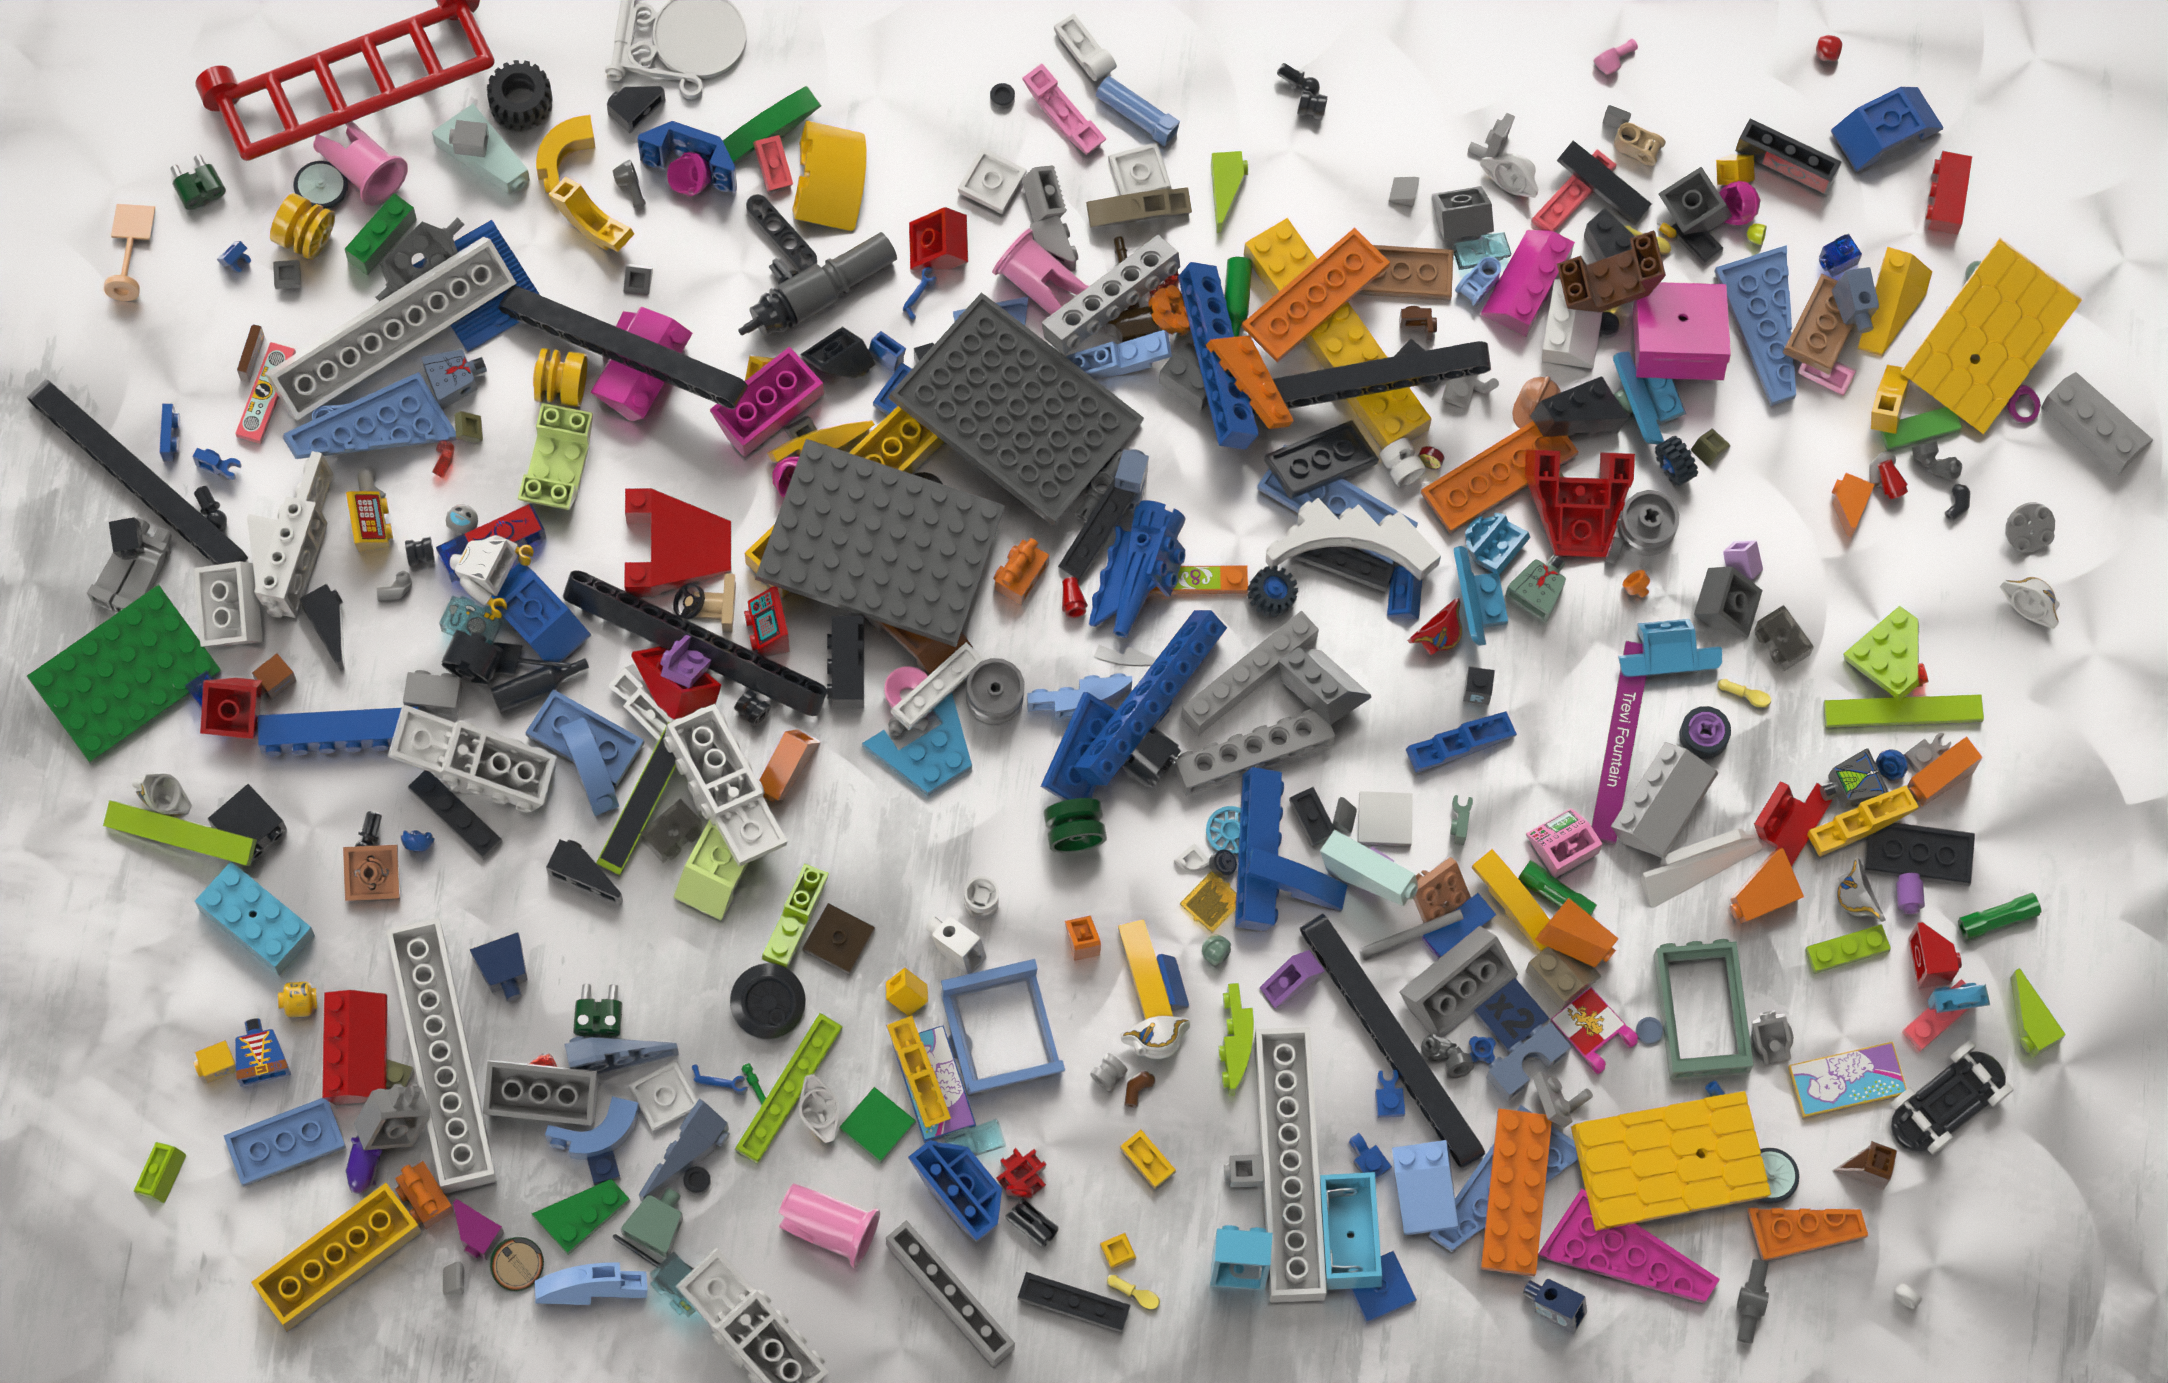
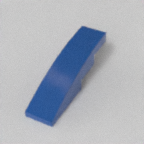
(1461, 742)
(1297, 879)

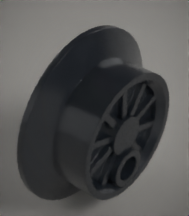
(767, 1001)

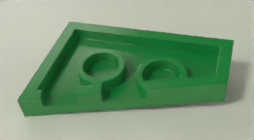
(581, 1215)

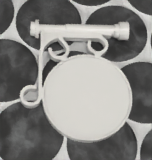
(688, 36)

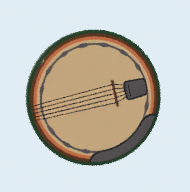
(516, 1263)

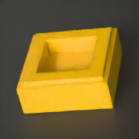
(1118, 1251)

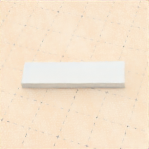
(936, 686)

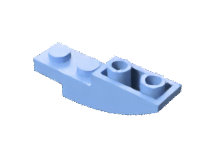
(1123, 358)
(1066, 698)
(582, 1282)

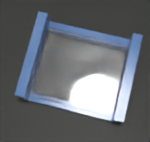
(1000, 1027)

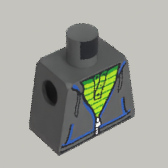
(1854, 781)

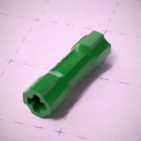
(1541, 881)
(2017, 910)

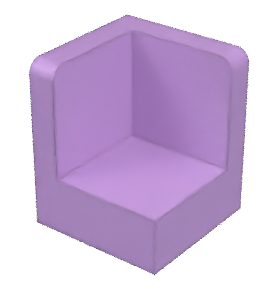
(1744, 557)

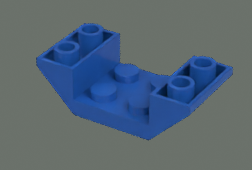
(1884, 125)
(658, 143)
(540, 615)

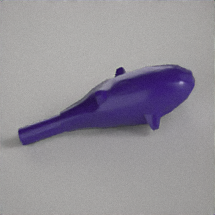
(361, 1167)

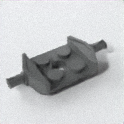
(429, 240)

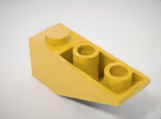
(1889, 400)

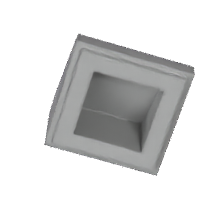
(1404, 190)
(453, 1279)

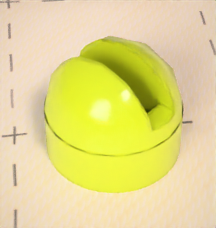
(1756, 233)

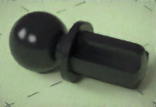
(1297, 79)
(210, 506)
(370, 829)

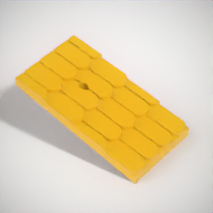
(2006, 317)
(1670, 1160)

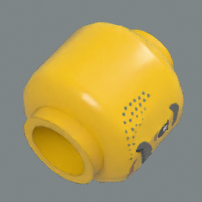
(297, 999)

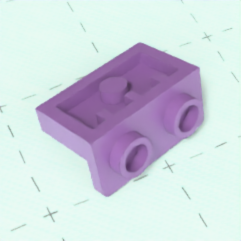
(682, 664)

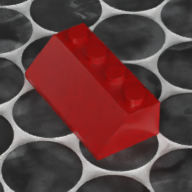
(354, 1045)

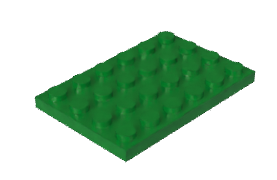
(122, 673)

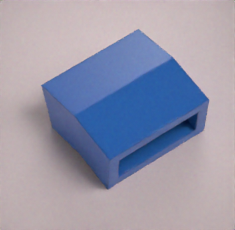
(887, 351)

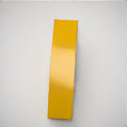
(832, 436)
(1863, 821)
(1512, 896)
(1144, 969)
(918, 1071)

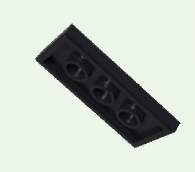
(1321, 459)
(1928, 851)

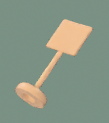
(129, 223)

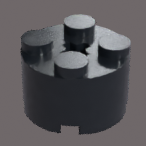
(472, 657)
(1151, 756)

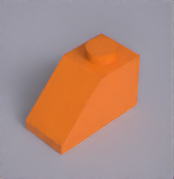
(1851, 500)

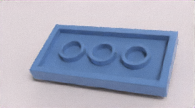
(615, 743)
(284, 1141)

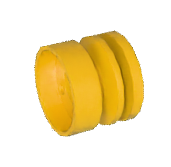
(302, 226)
(560, 377)

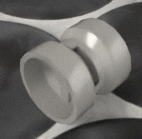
(1108, 1071)

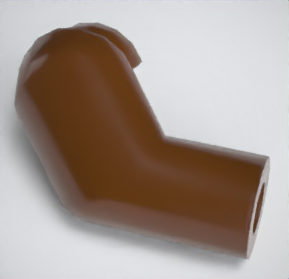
(1135, 1085)

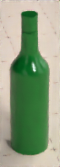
(1238, 290)

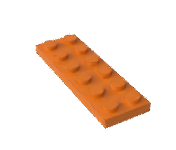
(1315, 294)
(1490, 476)
(1516, 1192)

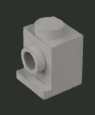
(1252, 1164)

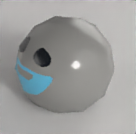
(462, 519)

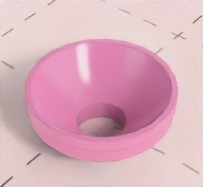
(902, 679)

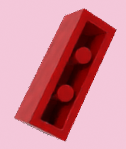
(1948, 192)

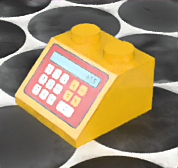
(368, 520)

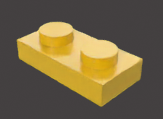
(1147, 1159)

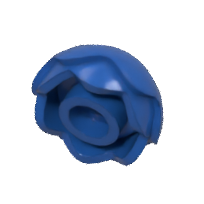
(1892, 764)
(416, 840)

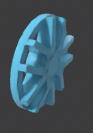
(1229, 829)

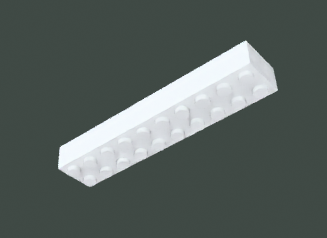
(390, 328)
(441, 1055)
(1290, 1164)

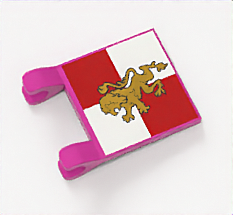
(1591, 1024)

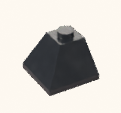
(840, 354)

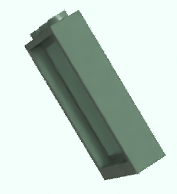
(1709, 1065)

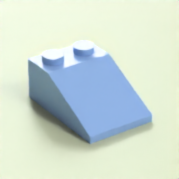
(1425, 1187)

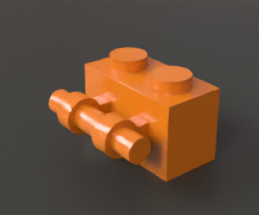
(1021, 571)
(423, 1194)

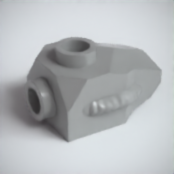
(1772, 1037)

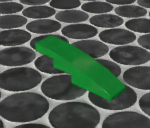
(773, 121)

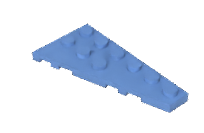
(1762, 311)
(384, 419)
(1473, 1197)

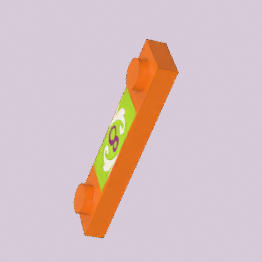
(1210, 580)

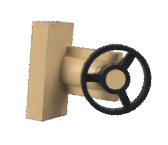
(707, 604)

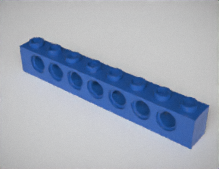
(1210, 320)
(1150, 697)

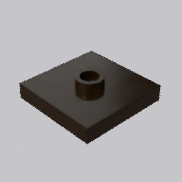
(838, 939)

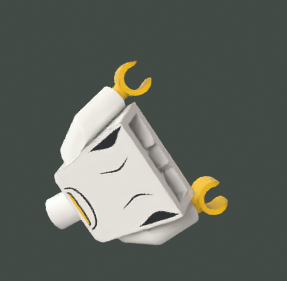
(486, 566)

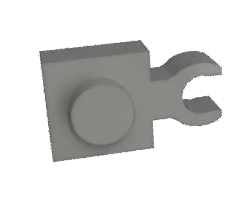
(1925, 753)

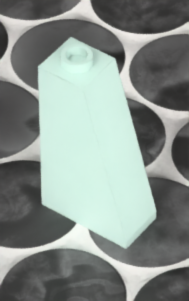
(500, 162)
(1367, 869)

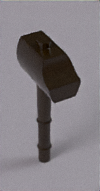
(1135, 320)

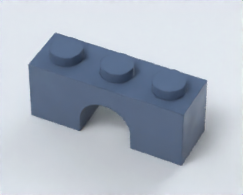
(1132, 474)
(1544, 1045)

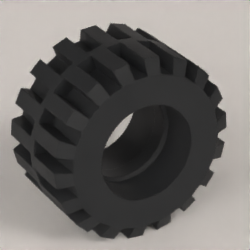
(512, 78)

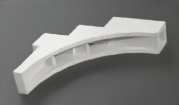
(1321, 528)

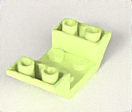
(557, 457)
(709, 875)

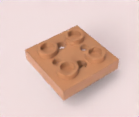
(371, 872)
(1438, 886)

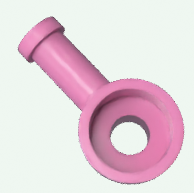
(1609, 60)

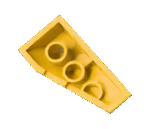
(1899, 290)

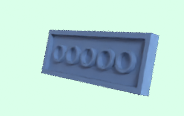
(1337, 497)

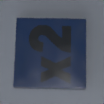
(1511, 1014)

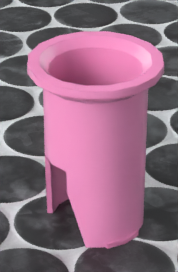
(364, 164)
(1031, 267)
(829, 1222)

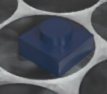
(603, 1168)

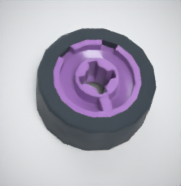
(1702, 744)

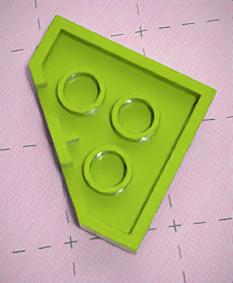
(1890, 653)

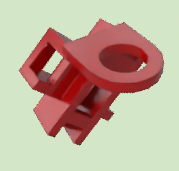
(1024, 1177)

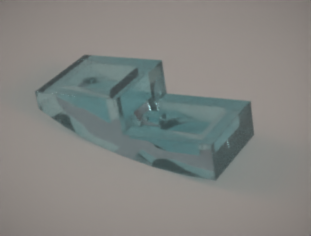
(1470, 253)
(979, 1139)

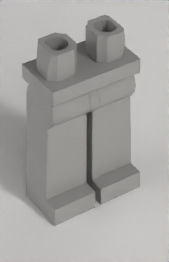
(128, 580)

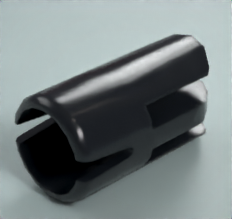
(1032, 1222)

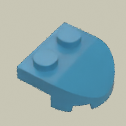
(1494, 541)
(1965, 997)

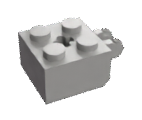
(392, 1117)

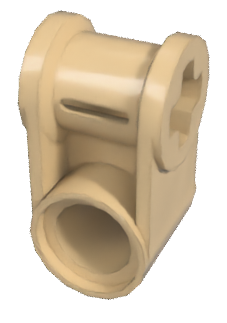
(1640, 143)

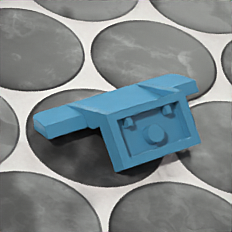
(1651, 399)
(1481, 597)
(1669, 649)

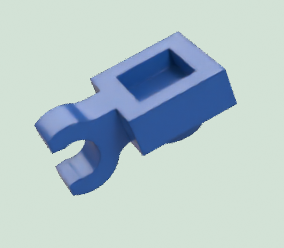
(212, 462)
(1369, 1159)

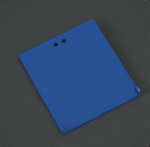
(482, 322)

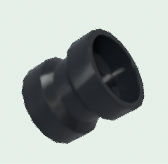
(1312, 104)
(419, 550)
(752, 707)

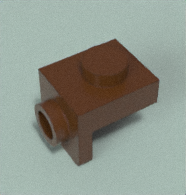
(1418, 318)

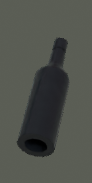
(533, 685)

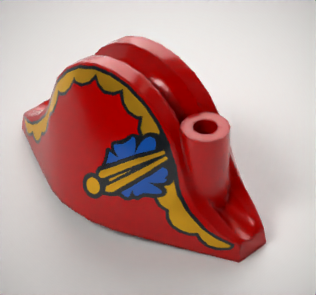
(1441, 631)

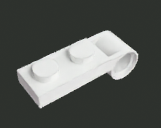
(1085, 49)

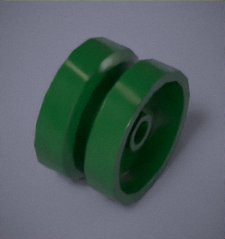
(1075, 825)

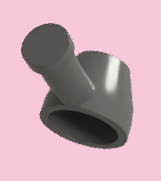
(626, 176)

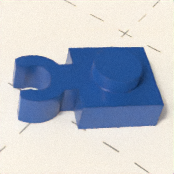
(1389, 1099)

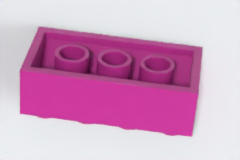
(1527, 280)
(631, 390)
(770, 402)

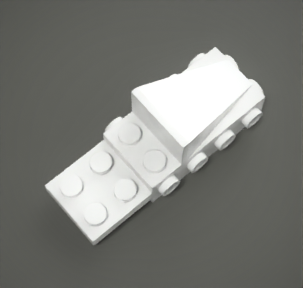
(288, 547)
(474, 759)
(723, 784)
(749, 1325)

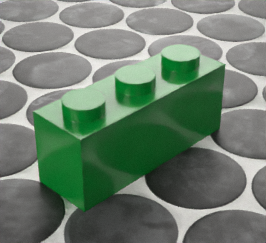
(380, 234)

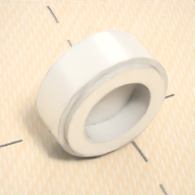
(1907, 1296)

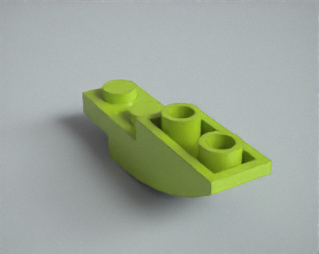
(795, 916)
(1236, 1048)

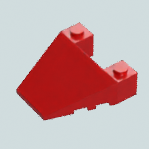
(1579, 511)
(685, 543)

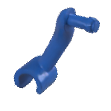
(918, 291)
(714, 1081)

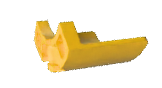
(832, 176)

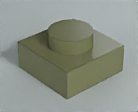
(468, 427)
(397, 1074)

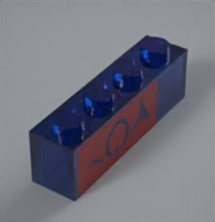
(517, 526)

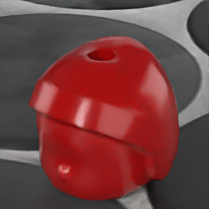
(1829, 48)

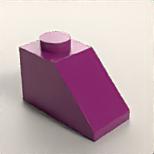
(476, 1231)

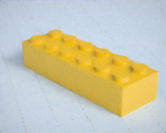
(336, 1257)

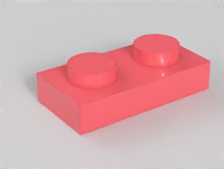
(773, 163)

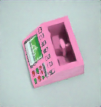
(1565, 842)

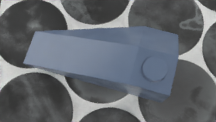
(615, 1054)
(698, 1138)

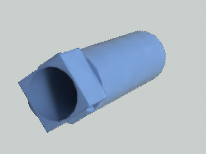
(1138, 110)

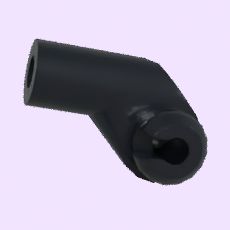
(1962, 502)

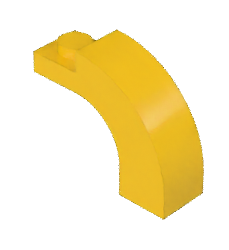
(561, 141)
(588, 217)

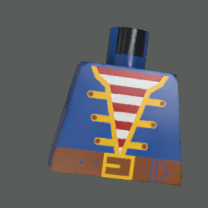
(259, 1055)

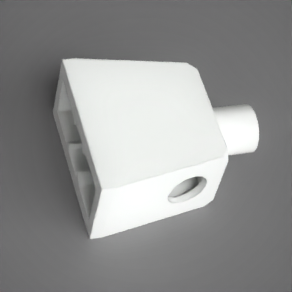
(957, 943)

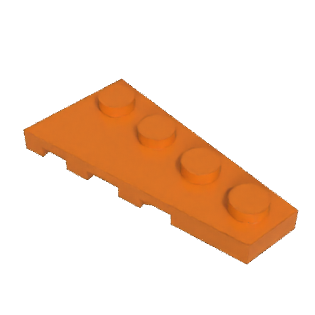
(1253, 378)
(1793, 1232)

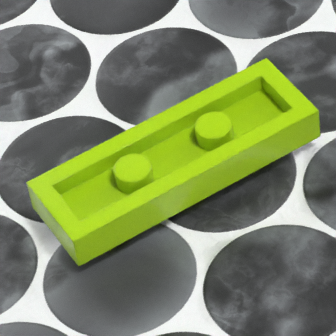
(1848, 949)

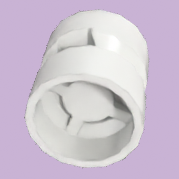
(1401, 459)
(981, 897)

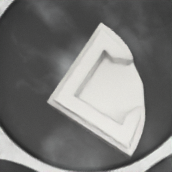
(1192, 859)

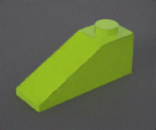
(1227, 180)
(2034, 1020)

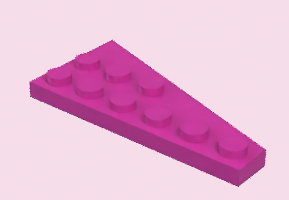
(1625, 1255)

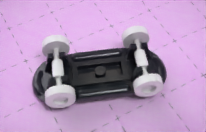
(1948, 1101)

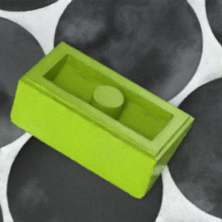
(160, 1172)

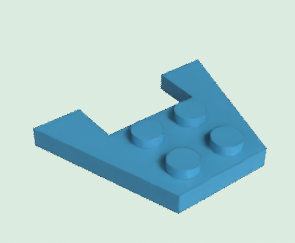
(932, 758)

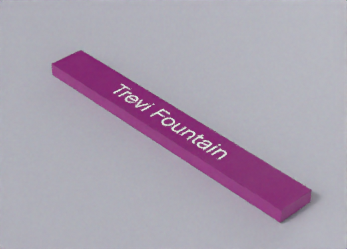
(1618, 750)

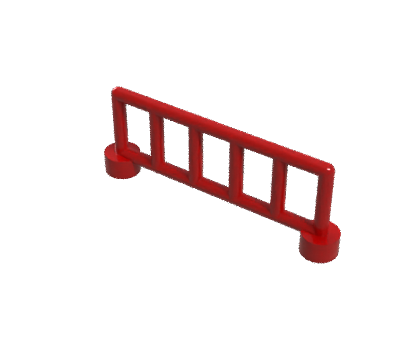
(221, 90)

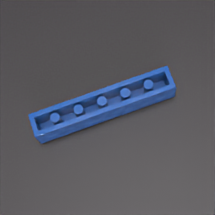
(327, 731)
(1260, 830)

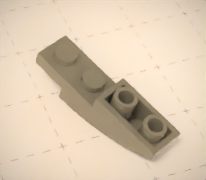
(1139, 206)

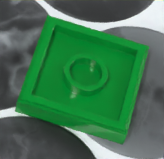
(877, 1124)

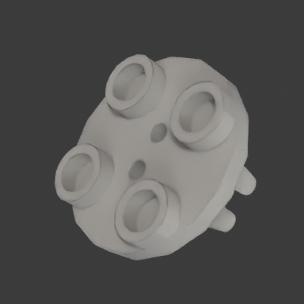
(2042, 524)

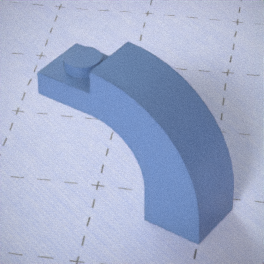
(589, 766)
(602, 1139)

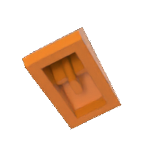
(1083, 938)

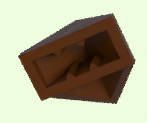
(1871, 1165)

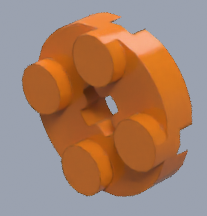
(1162, 303)

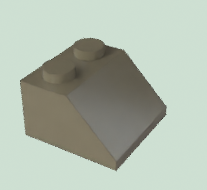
(1561, 976)

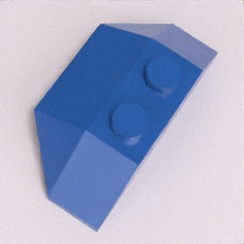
(960, 1185)

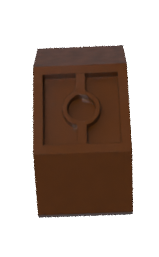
(1615, 278)
(928, 652)

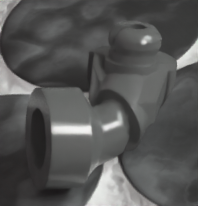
(1946, 468)
(1440, 1048)

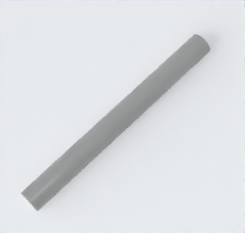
(1411, 933)

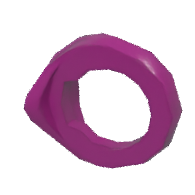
(2011, 405)

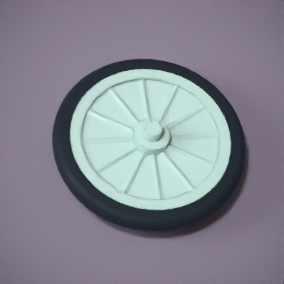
(321, 184)
(1781, 1174)

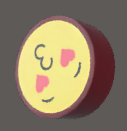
(1431, 457)

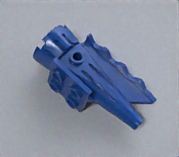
(1139, 563)

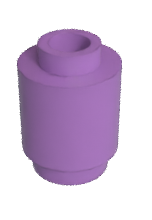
(1910, 893)

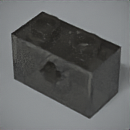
(1784, 625)
(677, 817)

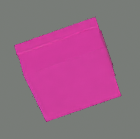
(1682, 332)

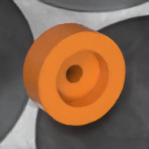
(1637, 583)

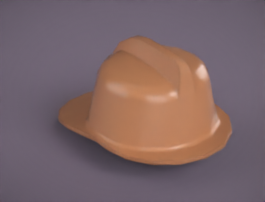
(1530, 396)

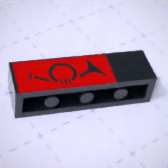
(1788, 156)

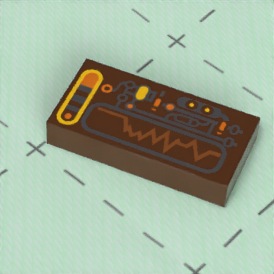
(250, 353)

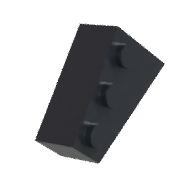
(1607, 236)
(1580, 410)
(846, 662)

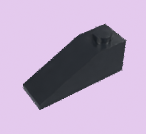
(325, 615)
(577, 868)

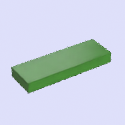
(1922, 428)

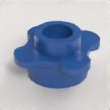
(1482, 1042)

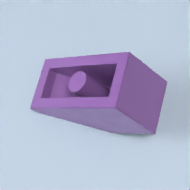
(1292, 978)

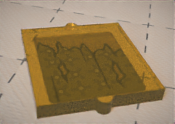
(1210, 902)

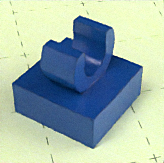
(232, 254)

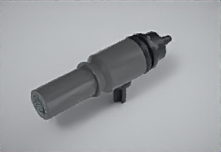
(817, 286)

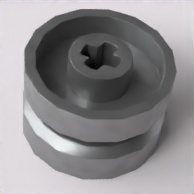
(1648, 522)
(981, 696)

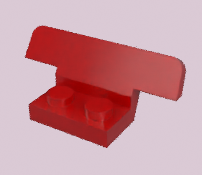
(1787, 820)

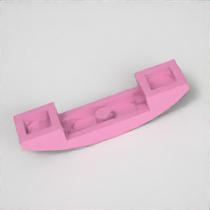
(1062, 111)

